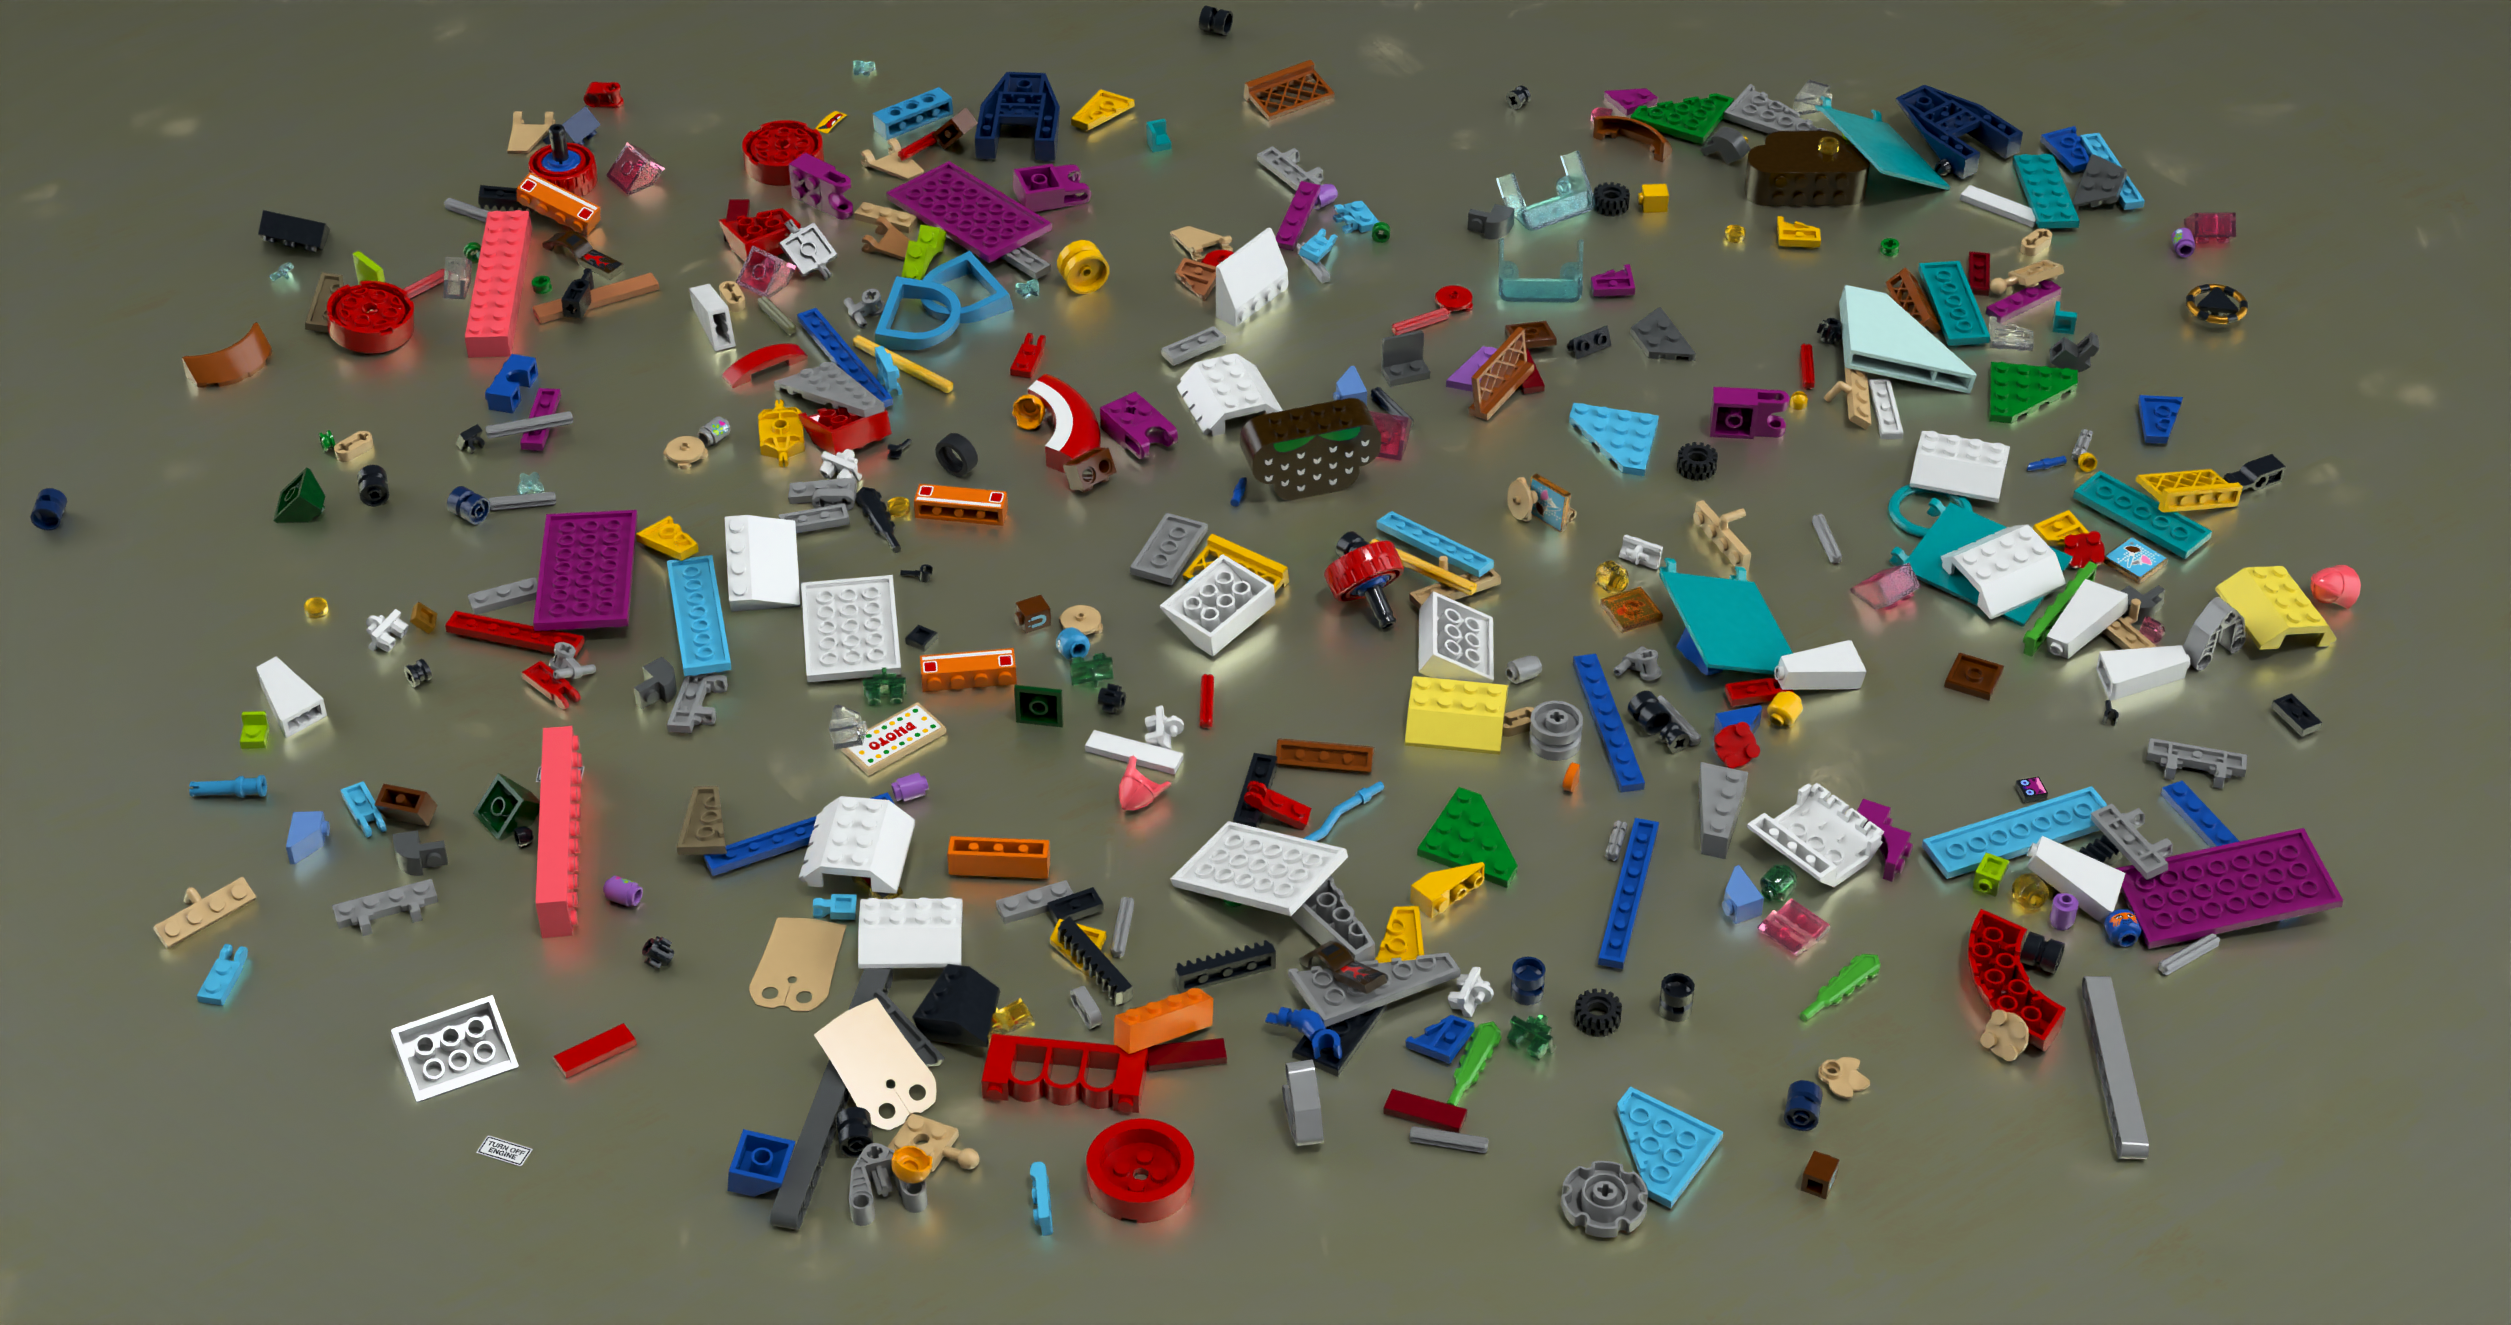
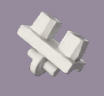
(842, 463)
(1641, 552)
(382, 628)
(1162, 728)
(1472, 992)

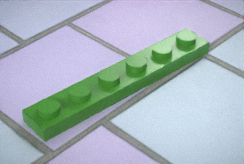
(2037, 636)

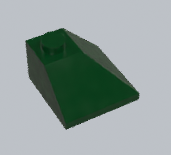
(300, 500)
(1038, 706)
(506, 807)

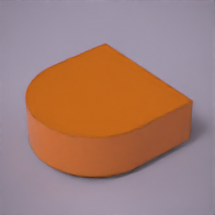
(1571, 777)

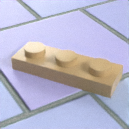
(900, 220)

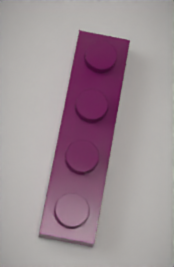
(1297, 215)
(2023, 301)
(544, 404)

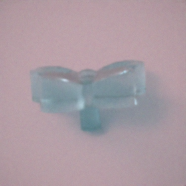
(864, 68)
(283, 270)
(1026, 290)
(529, 483)

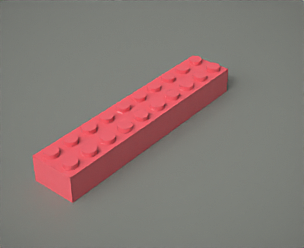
(498, 284)
(558, 832)

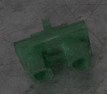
(1091, 671)
(882, 685)
(1534, 1031)

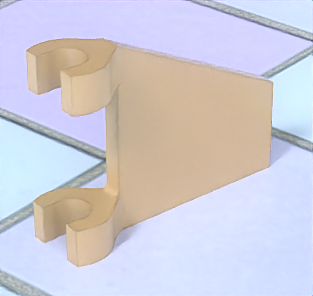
(527, 136)
(892, 163)
(1196, 239)

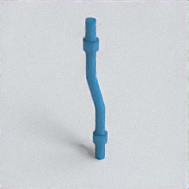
(1361, 797)

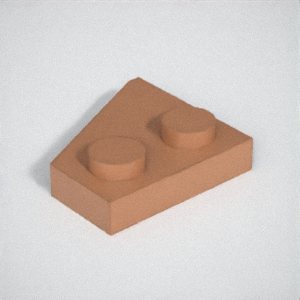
(1197, 277)

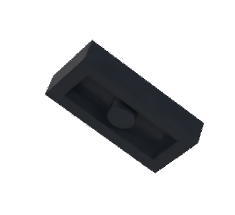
(2296, 714)
(1076, 905)

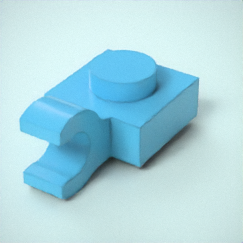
(839, 907)

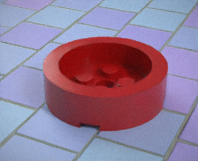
(763, 152)
(380, 330)
(1145, 1149)

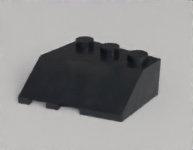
(293, 231)
(958, 1007)

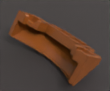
(1635, 130)
(231, 363)

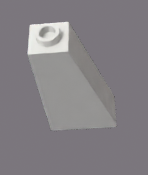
(713, 316)
(2085, 617)
(1822, 668)
(2140, 669)
(289, 697)
(2073, 873)

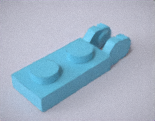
(1317, 246)
(362, 807)
(222, 976)
(1042, 1197)

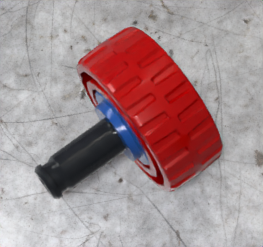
(565, 163)
(1365, 574)

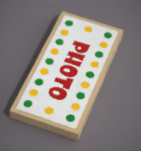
(895, 738)

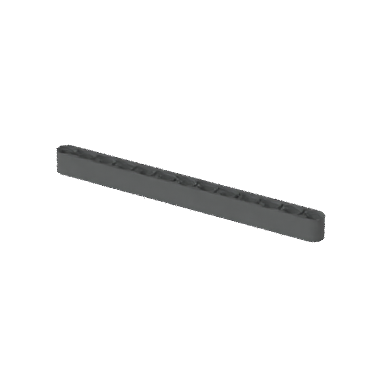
(820, 1124)

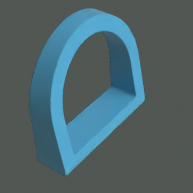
(958, 267)
(916, 289)

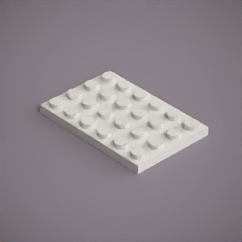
(850, 628)
(1259, 868)

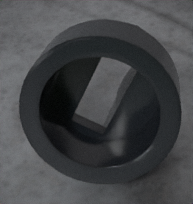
(1943, 167)
(523, 836)

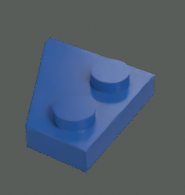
(1443, 1039)

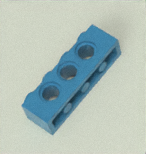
(912, 113)

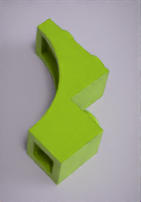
(920, 253)

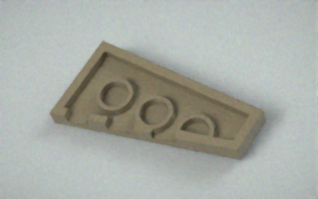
(317, 314)
(703, 824)

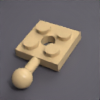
(2028, 276)
(939, 1138)

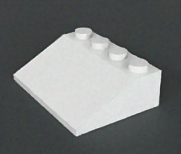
(1250, 278)
(761, 563)
(1219, 604)
(1455, 641)
(454, 1048)

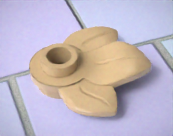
(1843, 1076)

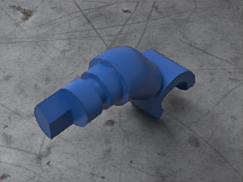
(1311, 1026)

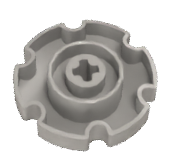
(1604, 1199)

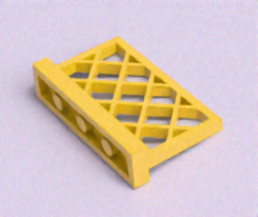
(2190, 490)
(1258, 564)

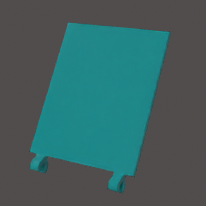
(1882, 146)
(1952, 531)
(1726, 620)

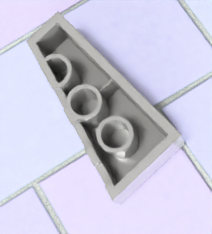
(1720, 804)
(1330, 918)

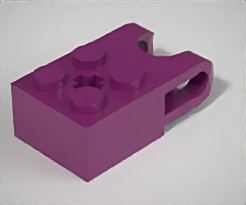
(820, 186)
(1049, 187)
(1747, 413)
(1136, 424)

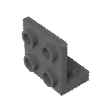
(1404, 359)

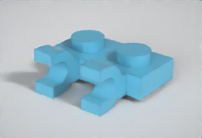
(1356, 216)
(887, 371)

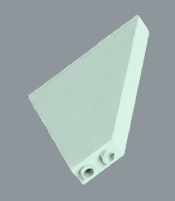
(1891, 343)

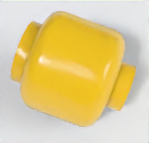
(1785, 709)

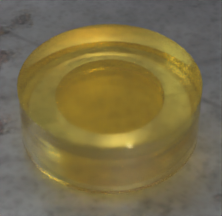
(1828, 145)
(1735, 233)
(898, 506)
(316, 607)

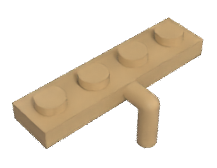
(1857, 396)
(1721, 535)
(1484, 582)
(2125, 634)
(203, 911)

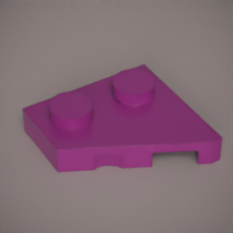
(1630, 99)
(1614, 283)

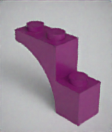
(1895, 841)

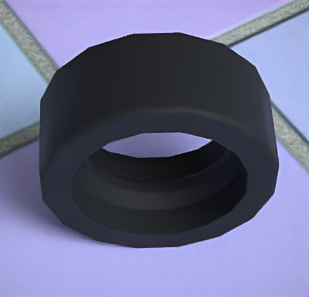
(963, 448)

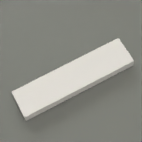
(1998, 205)
(1885, 409)
(1122, 748)

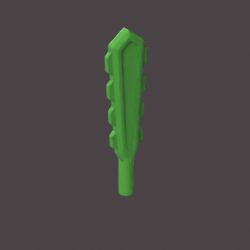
(1849, 977)
(1477, 1052)

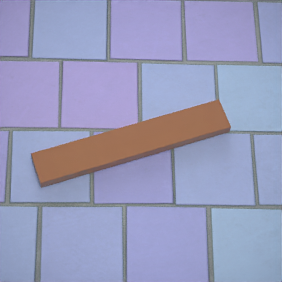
(601, 296)

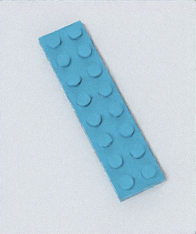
(698, 616)
(2014, 832)

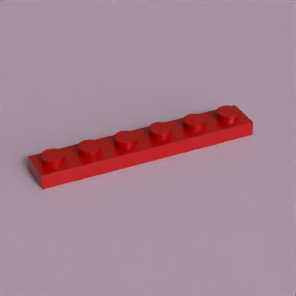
(510, 632)

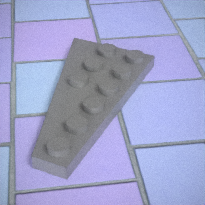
(1765, 115)
(834, 386)
(1339, 1001)

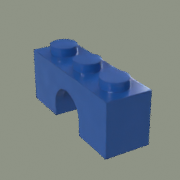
(504, 391)

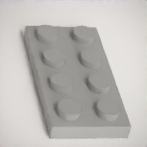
(1168, 549)

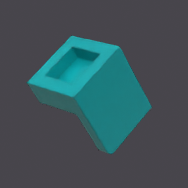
(1157, 135)
(2063, 321)

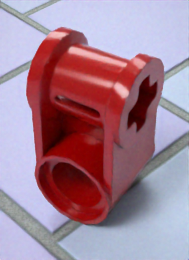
(603, 94)

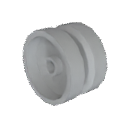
(1555, 730)

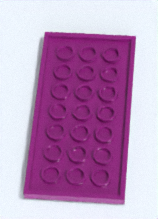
(969, 211)
(586, 570)
(2230, 888)

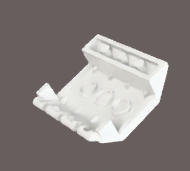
(1225, 390)
(1959, 466)
(2007, 569)
(1821, 835)
(859, 840)
(910, 933)

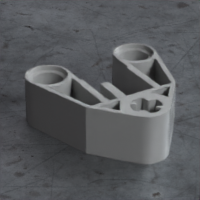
(2215, 624)
(1303, 1103)
(875, 1166)

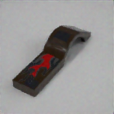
(585, 254)
(1345, 967)

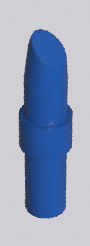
(2047, 463)
(1239, 491)

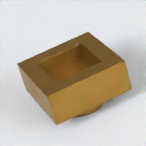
(423, 617)

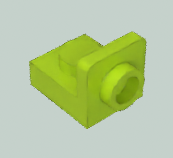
(254, 730)
(1990, 874)

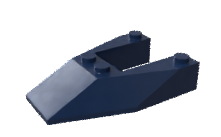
(1019, 100)
(1945, 117)

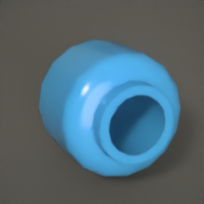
(1072, 643)

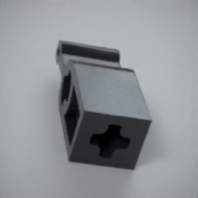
(578, 296)
(2258, 473)

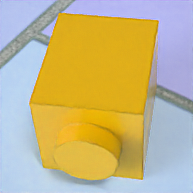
(1653, 198)

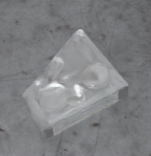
(2009, 336)

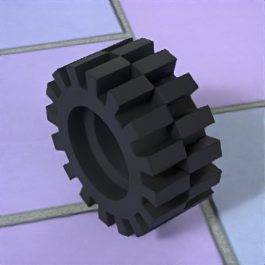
(1611, 199)
(1697, 461)
(1597, 1023)

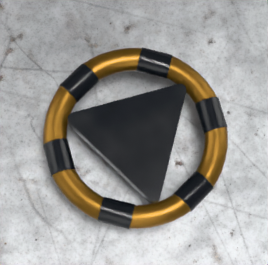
(2216, 304)

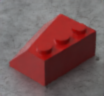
(761, 231)
(842, 430)

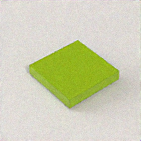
(367, 269)

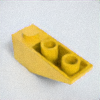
(1442, 888)

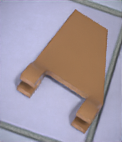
(892, 244)

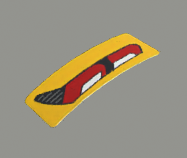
(830, 121)

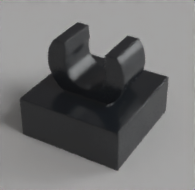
(470, 437)

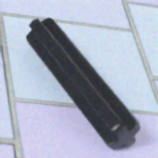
(1388, 403)

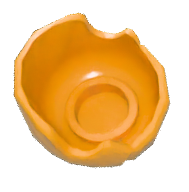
(1028, 411)
(911, 1164)

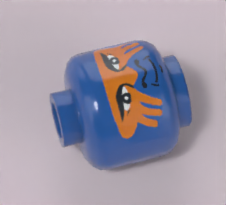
(2122, 927)

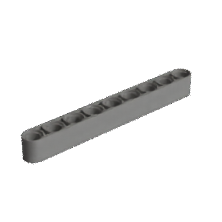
(2115, 1068)

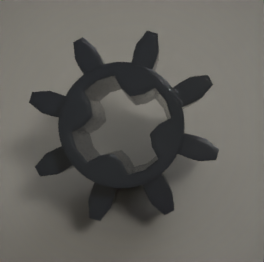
(1830, 331)
(1111, 698)
(658, 952)

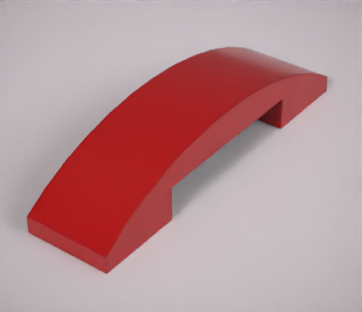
(741, 370)

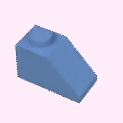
(1350, 386)
(306, 834)
(1741, 897)

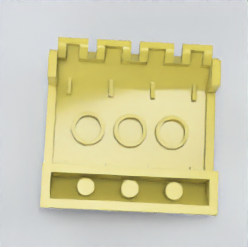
(2273, 606)
(1456, 715)

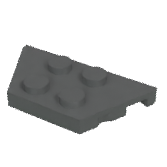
(2100, 183)
(1660, 337)
(915, 1038)

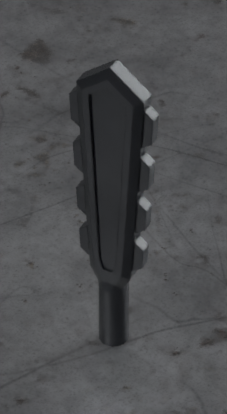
(878, 516)

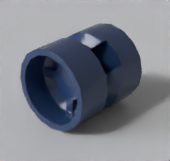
(468, 505)
(48, 509)
(1527, 980)
(1803, 1105)

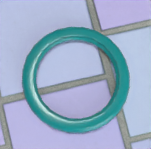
(1904, 524)

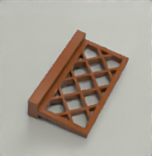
(1282, 81)
(1502, 384)

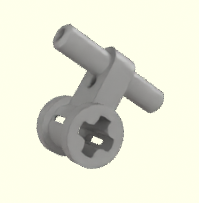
(865, 307)
(1641, 660)
(565, 665)

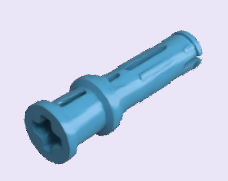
(240, 786)

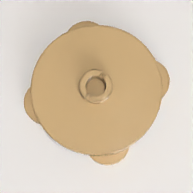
(685, 451)
(1521, 499)
(1083, 618)
(2005, 1035)

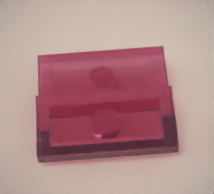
(1794, 927)

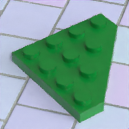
(1690, 119)
(2023, 388)
(1468, 836)

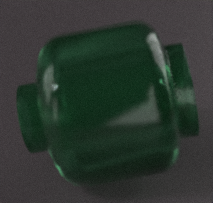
(1778, 883)

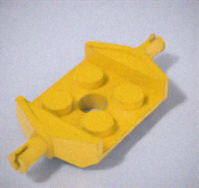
(783, 441)

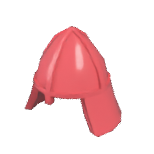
(2336, 585)
(1137, 790)

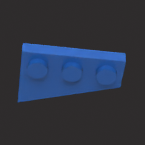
(2067, 148)
(2158, 417)

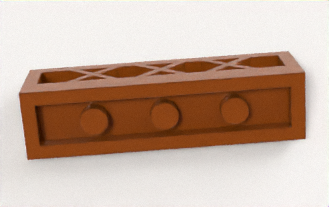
(1915, 297)
(1324, 755)

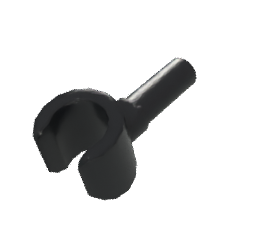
(896, 450)
(924, 573)
(2110, 713)

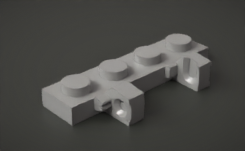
(1285, 167)
(688, 705)
(2178, 755)
(2123, 833)
(385, 903)

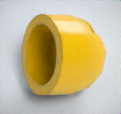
(1798, 400)
(2087, 462)

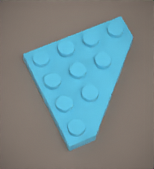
(1619, 434)
(1665, 1144)

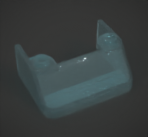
(1572, 200)
(1562, 290)

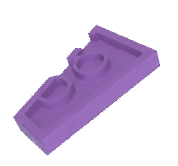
(1462, 377)

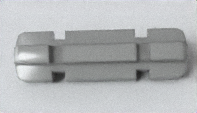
(2082, 443)
(1616, 840)

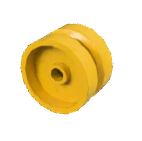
(1083, 267)

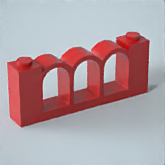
(1122, 1094)

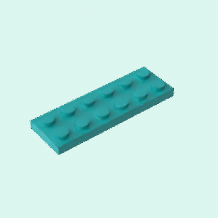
(2046, 191)
(1954, 303)
(2142, 514)

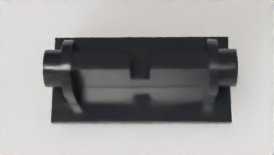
(1590, 342)

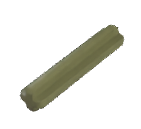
(777, 315)

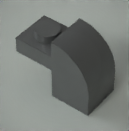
(1729, 143)
(1492, 224)
(2072, 356)
(2150, 602)
(657, 684)
(414, 856)

